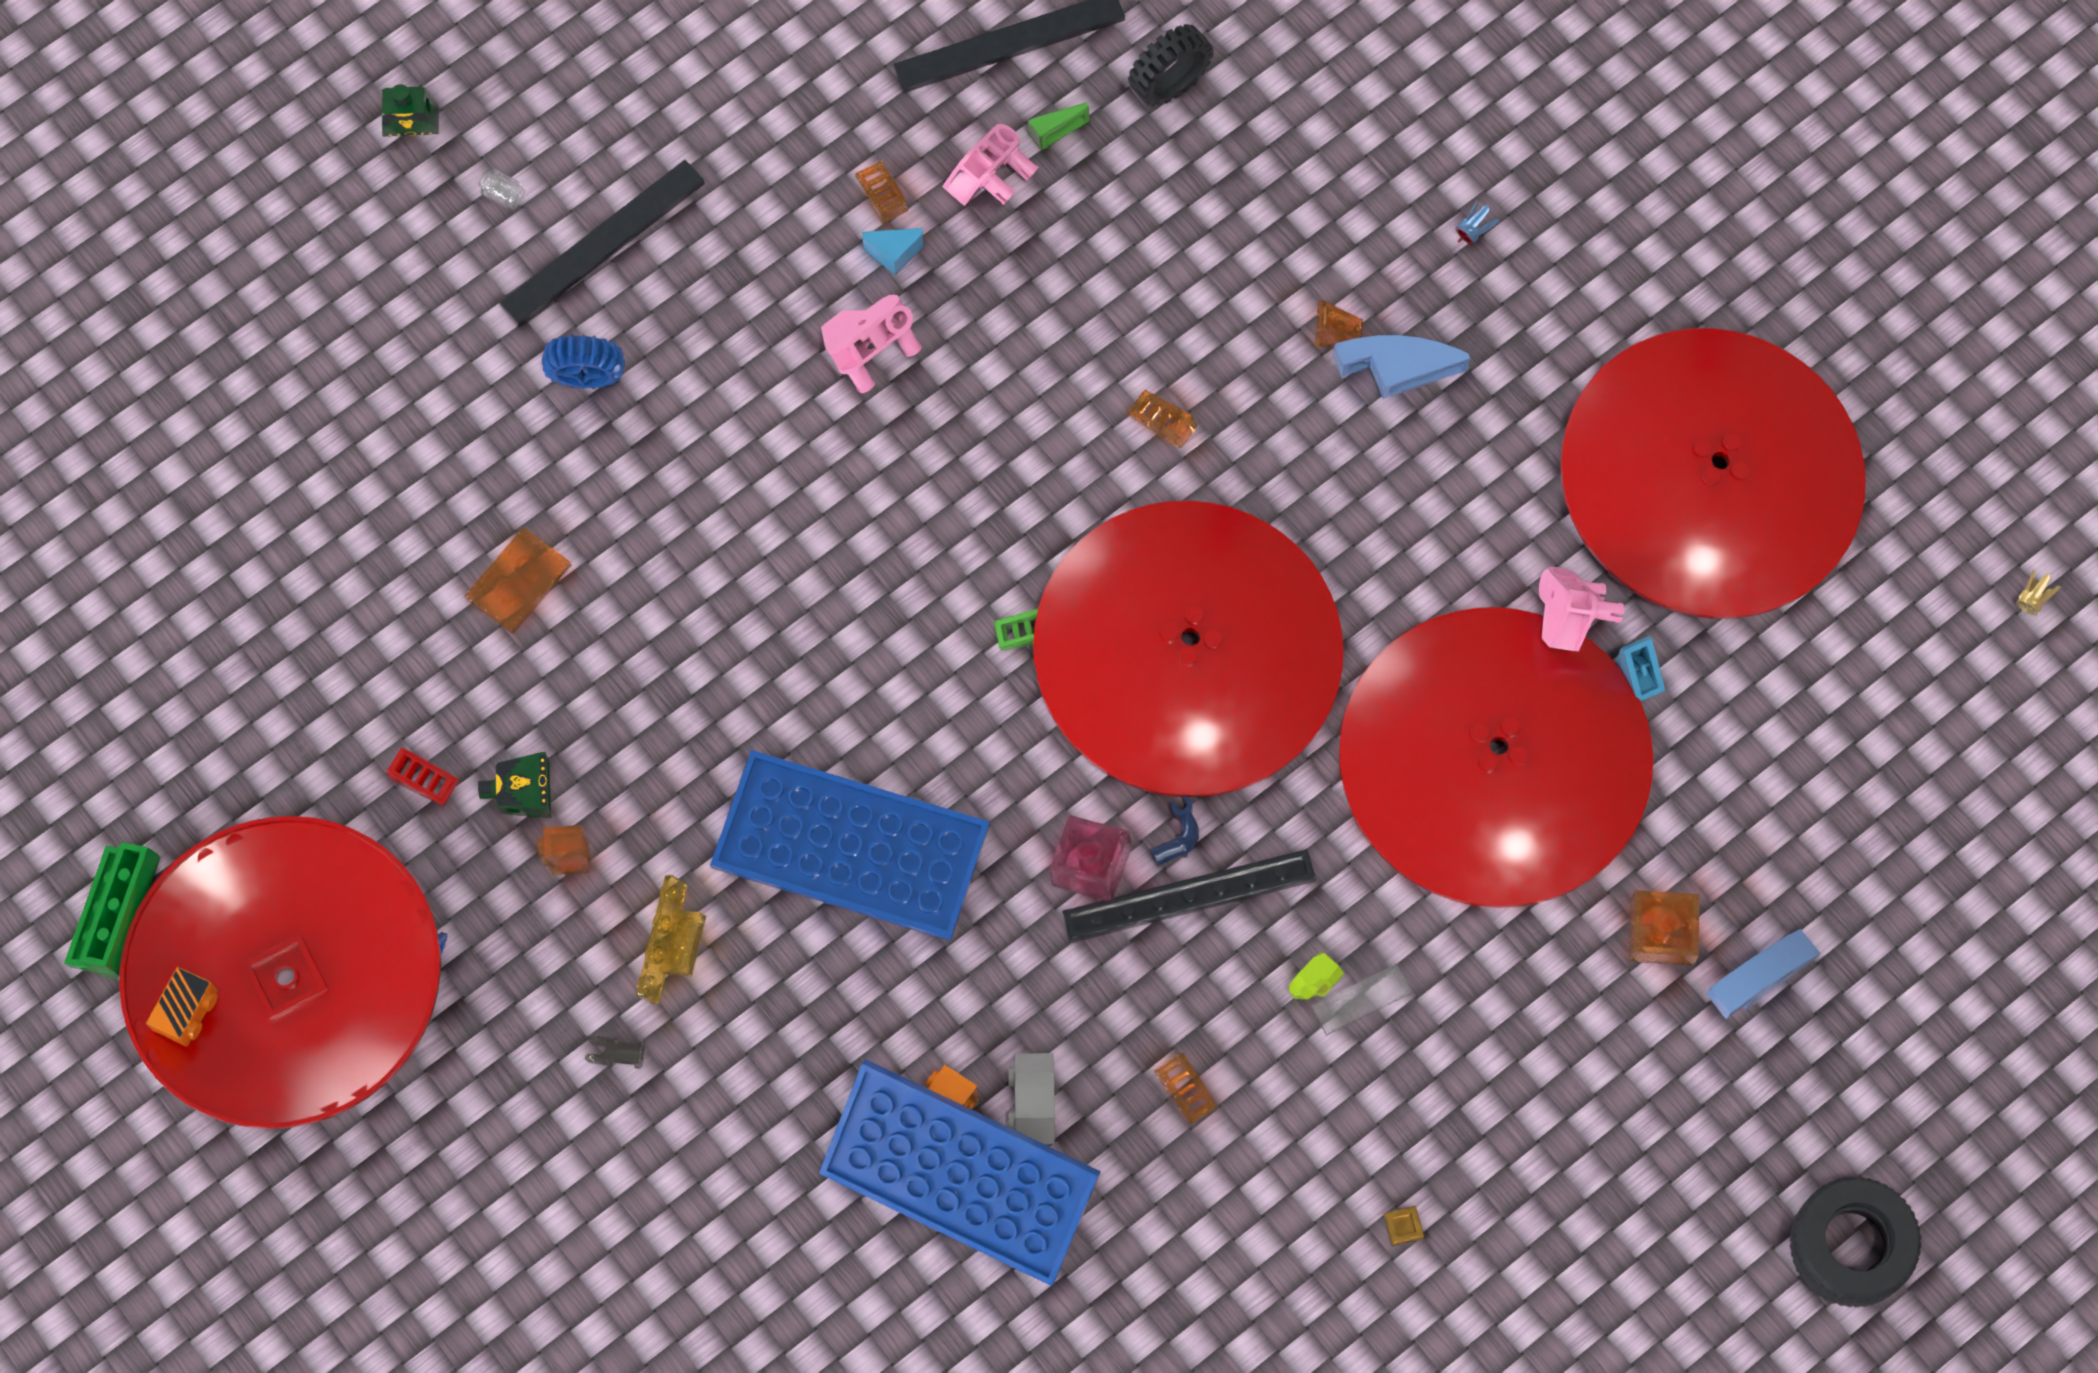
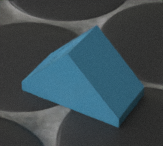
(893, 247)
(1641, 668)

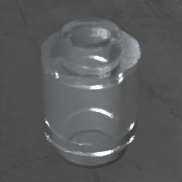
(501, 188)

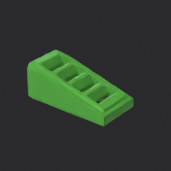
(1054, 126)
(1018, 641)

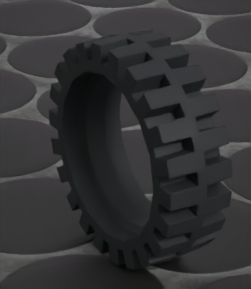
(1148, 74)

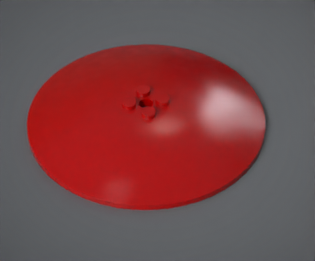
(1702, 534)
(1173, 711)
(1484, 821)
(272, 902)

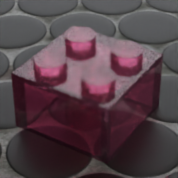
(1090, 858)

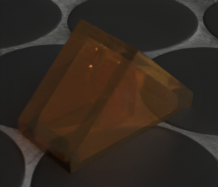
(1335, 325)

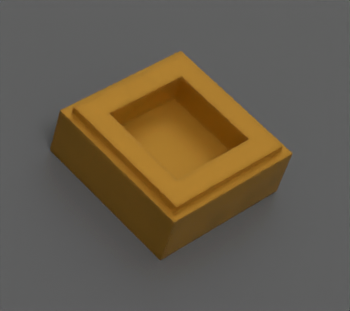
(1403, 1226)

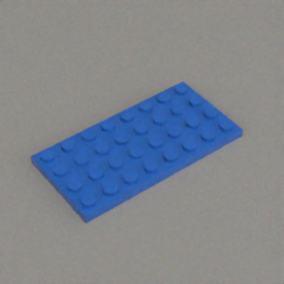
(850, 845)
(959, 1172)

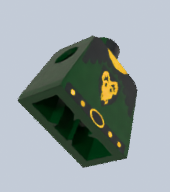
(408, 112)
(521, 786)

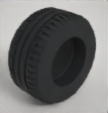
(1885, 1211)

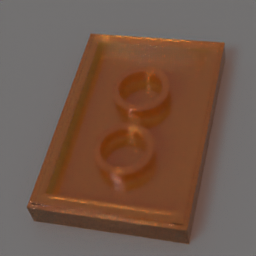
(518, 580)

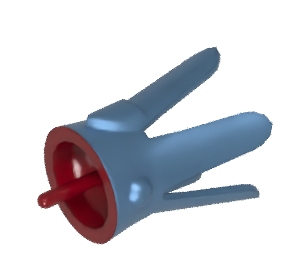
(1468, 229)

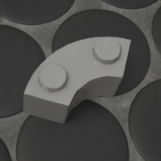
(1033, 1096)

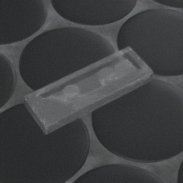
(1361, 999)

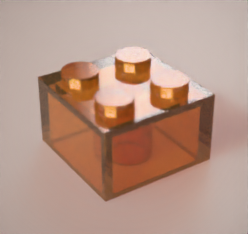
(1664, 928)

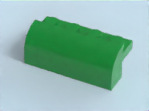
(110, 907)

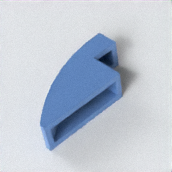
(1400, 361)
(1762, 973)

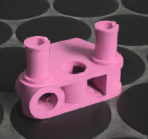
(982, 162)
(852, 331)
(1572, 607)

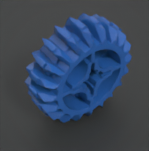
(583, 361)

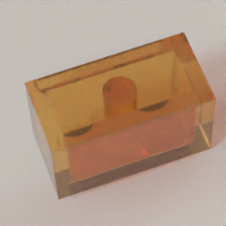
(565, 850)

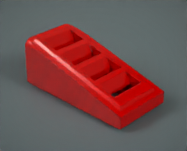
(398, 765)

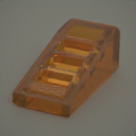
(891, 209)
(1177, 430)
(1188, 1071)

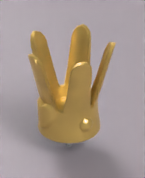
(2032, 598)

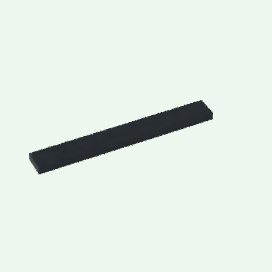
(1007, 43)
(601, 243)
(1189, 896)

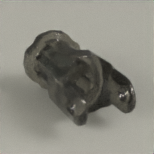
(617, 1052)

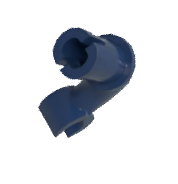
(1182, 843)

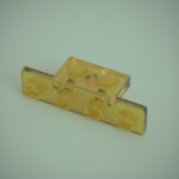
(672, 941)

